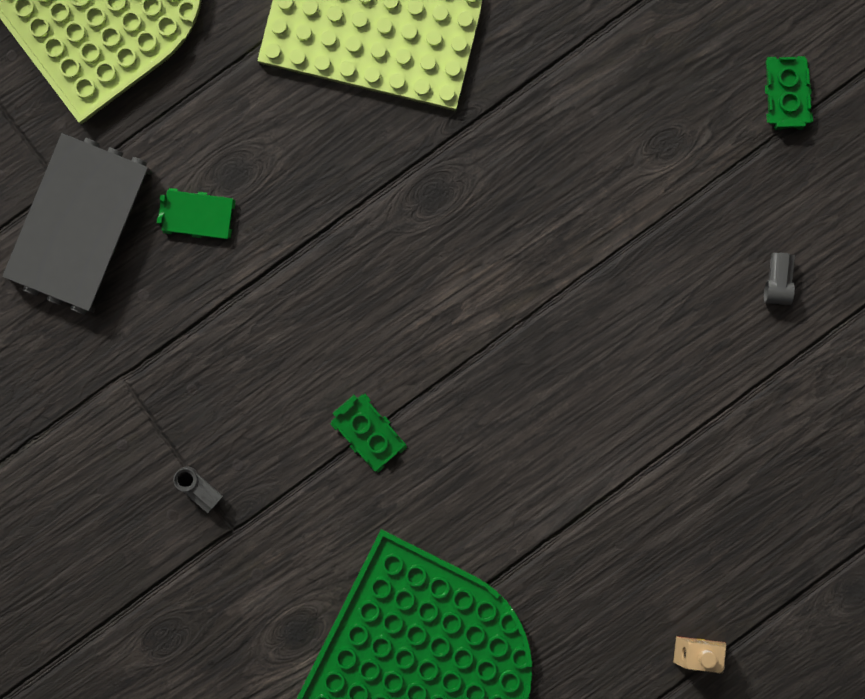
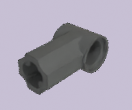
(779, 287)
(199, 491)

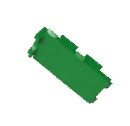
(788, 92)
(196, 214)
(367, 431)

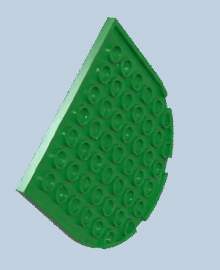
(421, 634)

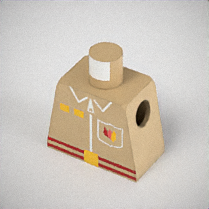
(700, 654)

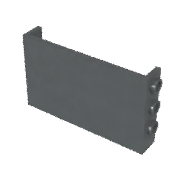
(75, 222)

